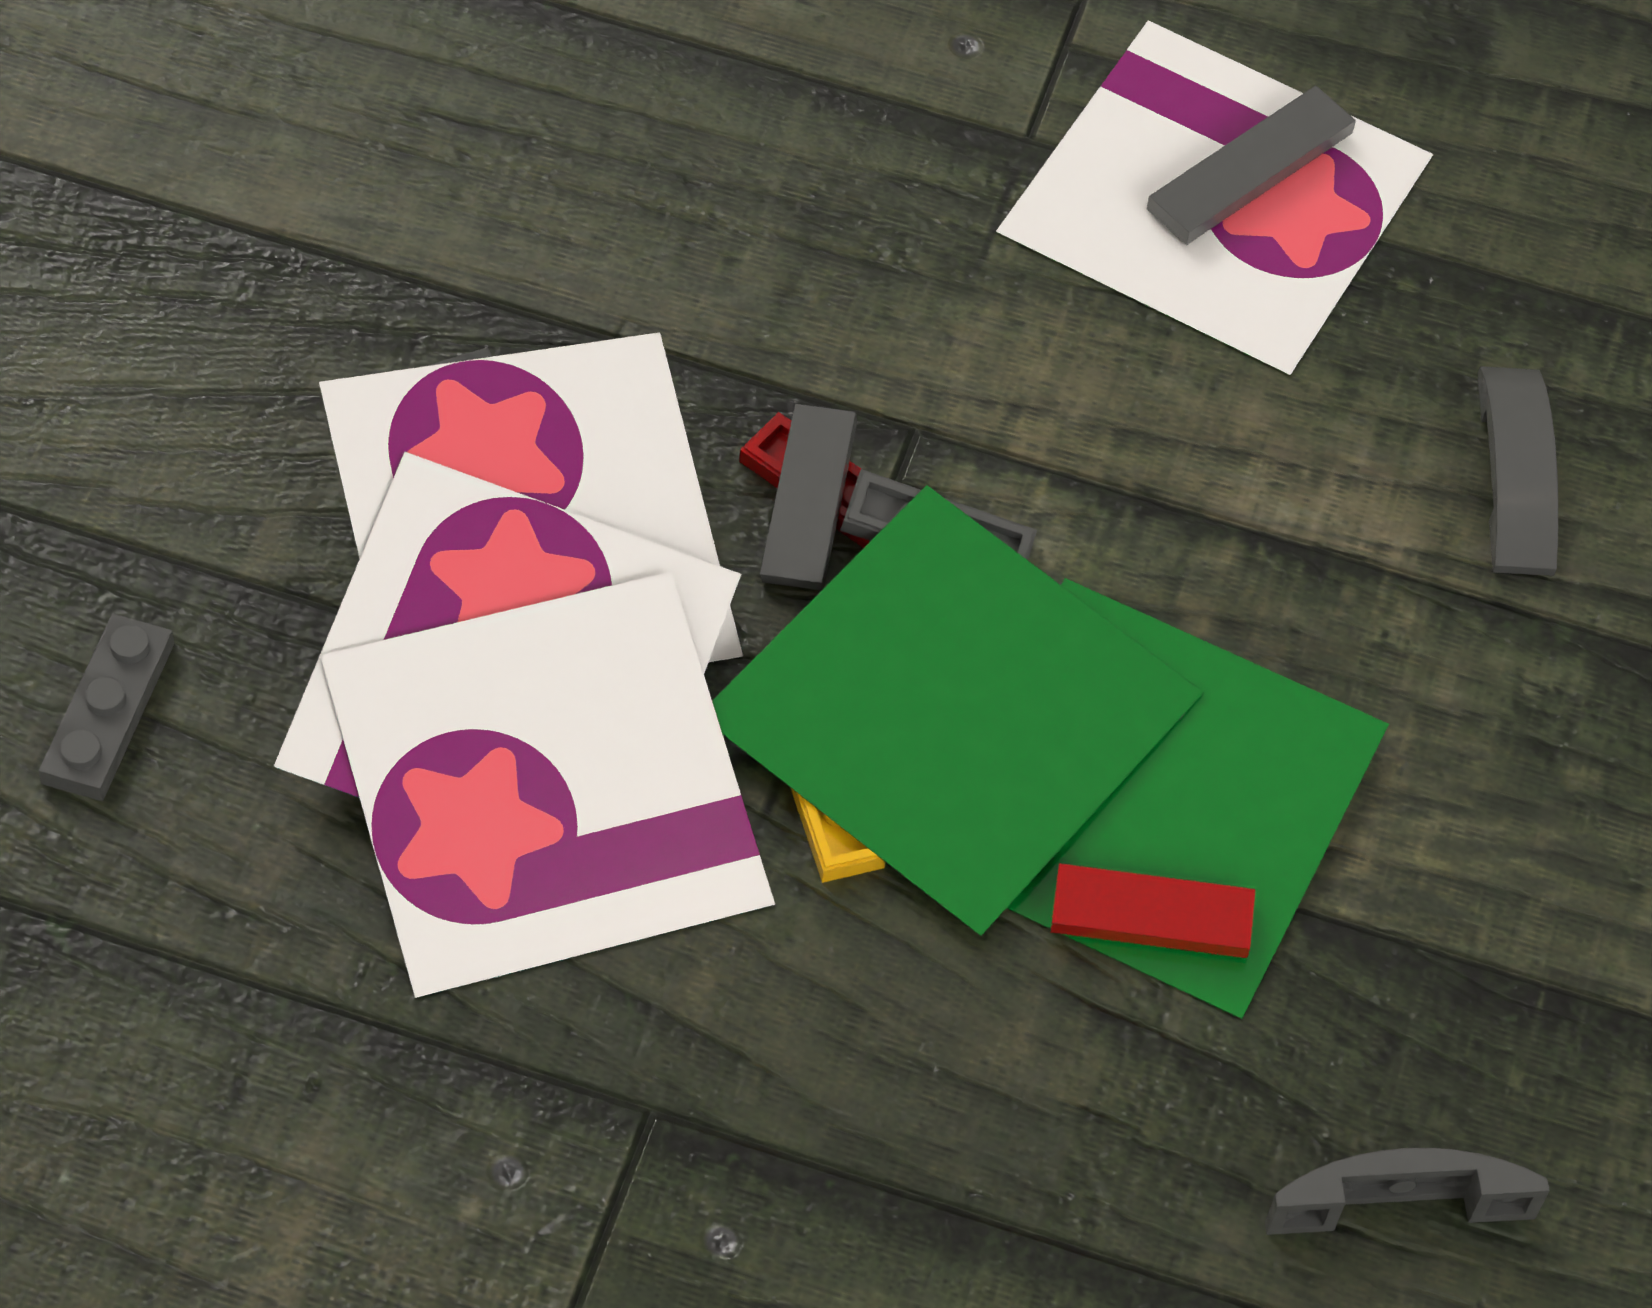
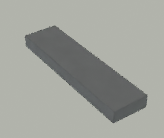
(1250, 165)

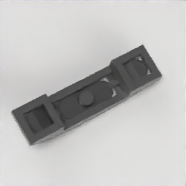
(1522, 470)
(1489, 1185)

